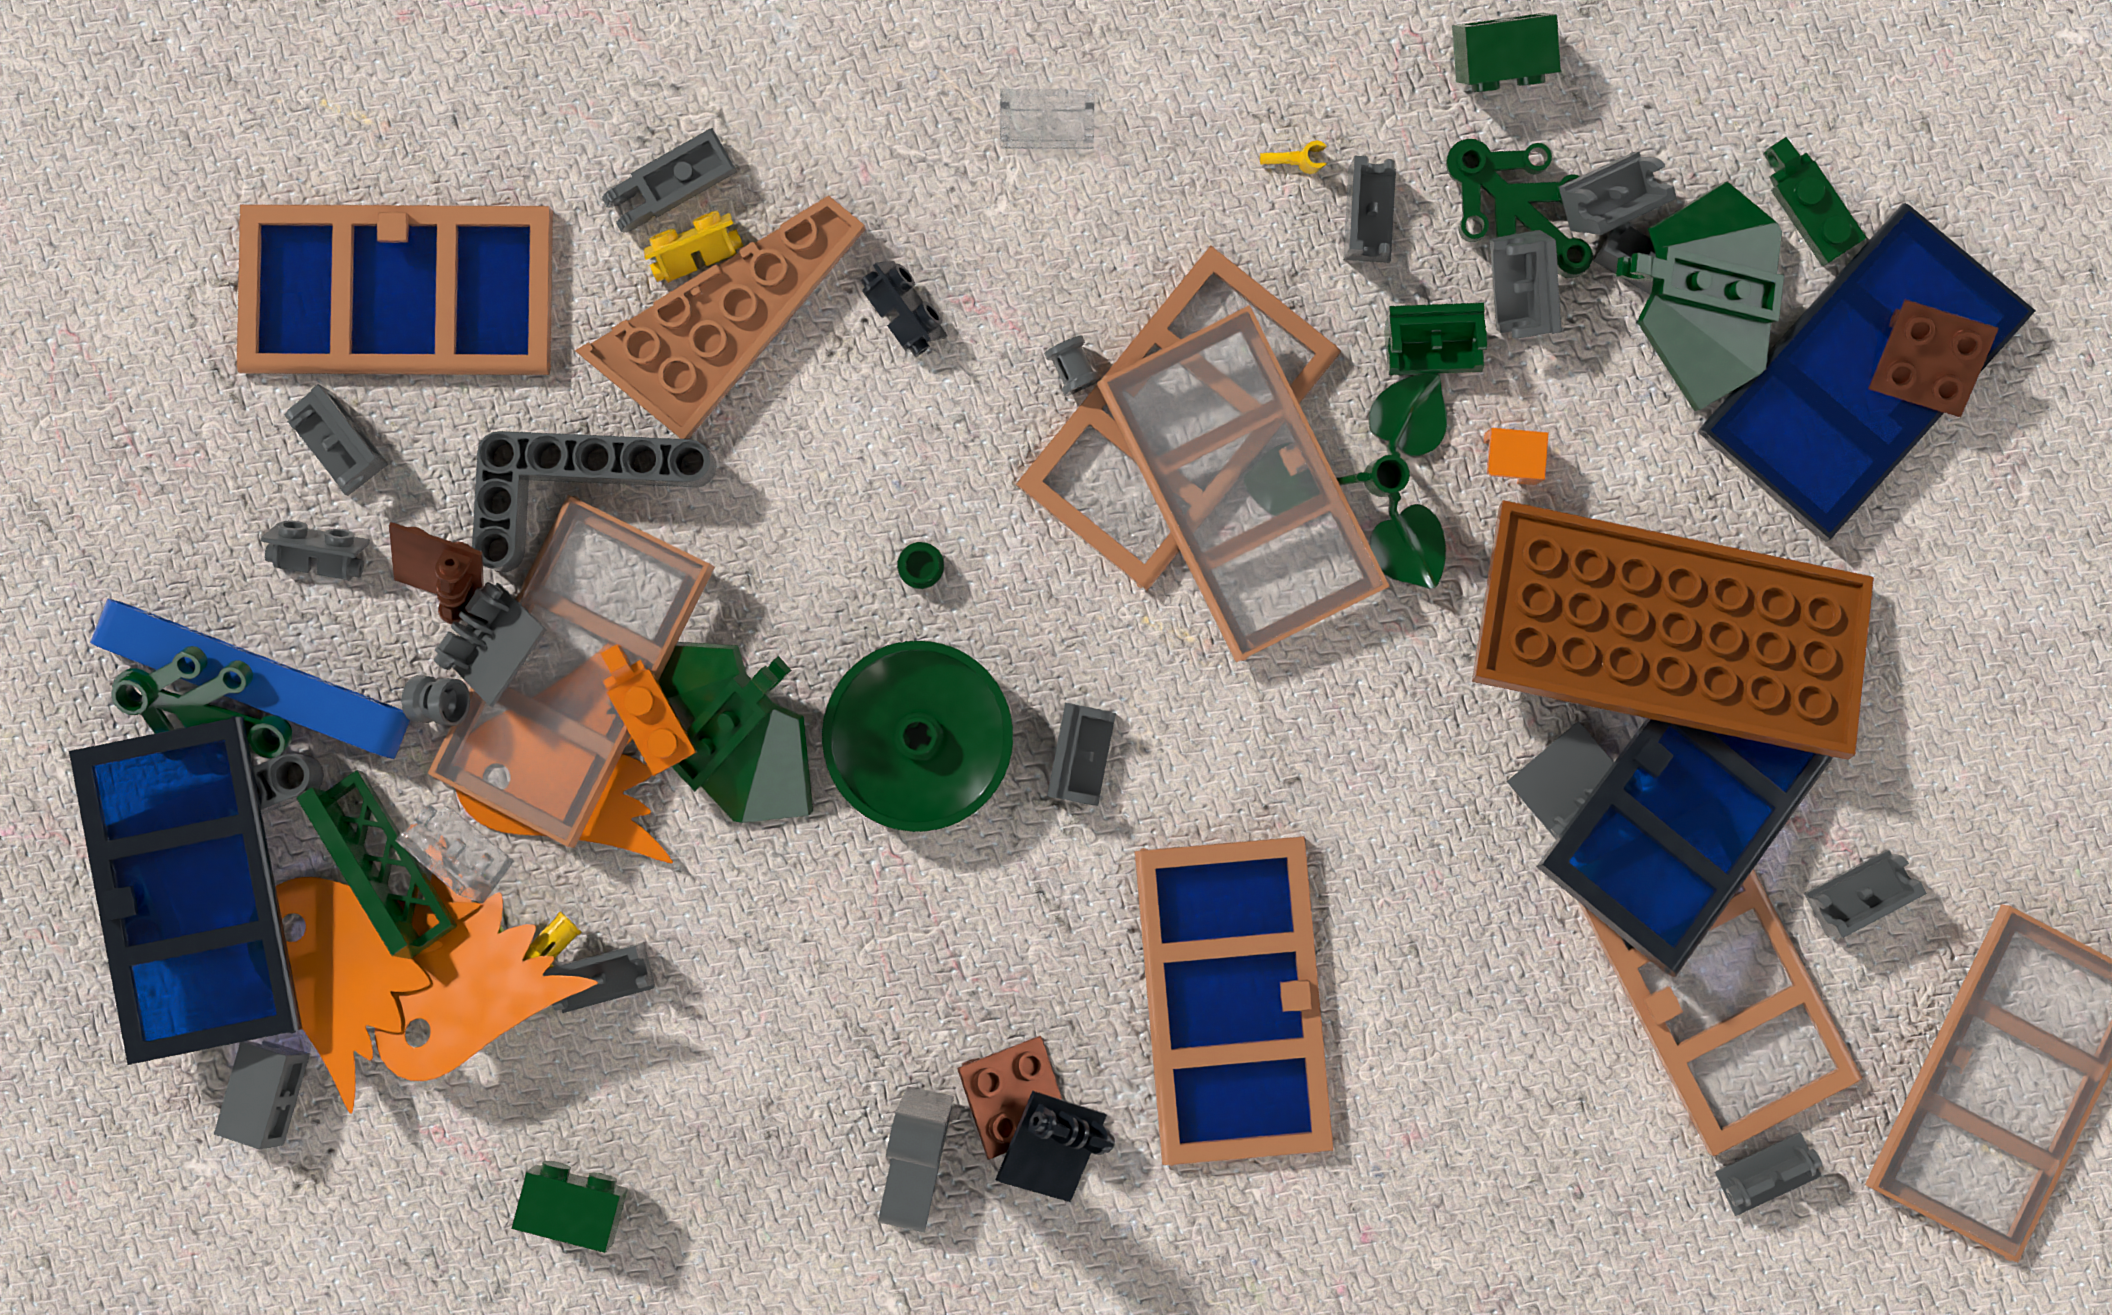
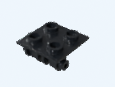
(1054, 1146)

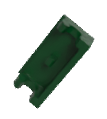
(1435, 338)

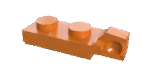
(646, 711)

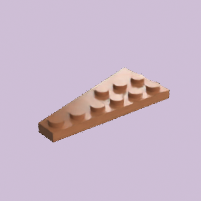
(711, 329)

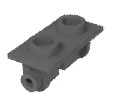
(295, 544)
(1769, 1173)

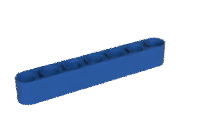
(274, 685)

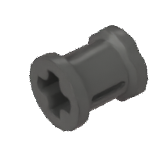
(1073, 365)

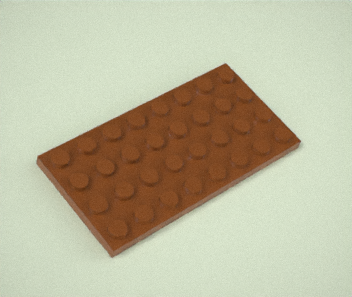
(1674, 630)

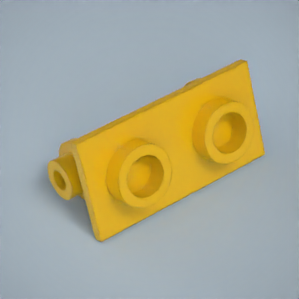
(675, 250)

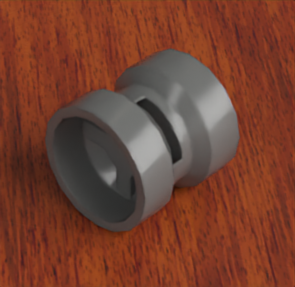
(435, 700)

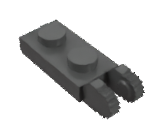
(672, 179)

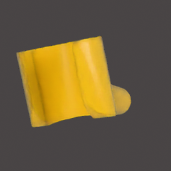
(1297, 157)

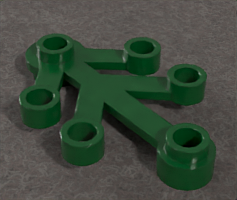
(1512, 199)
(193, 706)

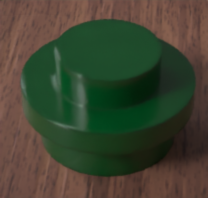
(920, 565)

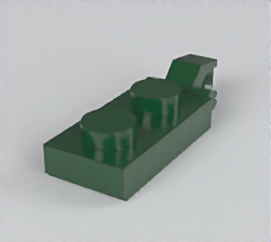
(1811, 203)

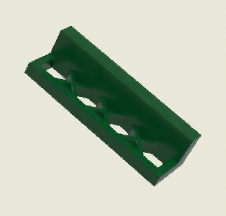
(361, 872)

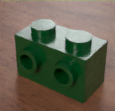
(1505, 50)
(570, 1206)

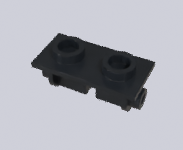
(893, 290)

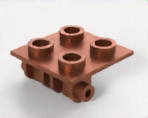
(1932, 357)
(438, 567)
(1001, 1088)

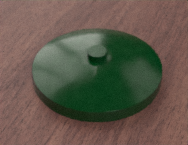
(917, 736)

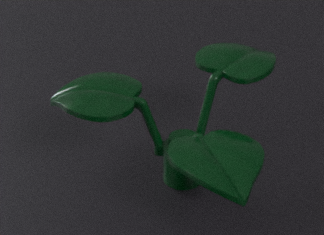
(1415, 421)

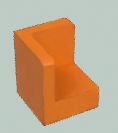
(1517, 454)

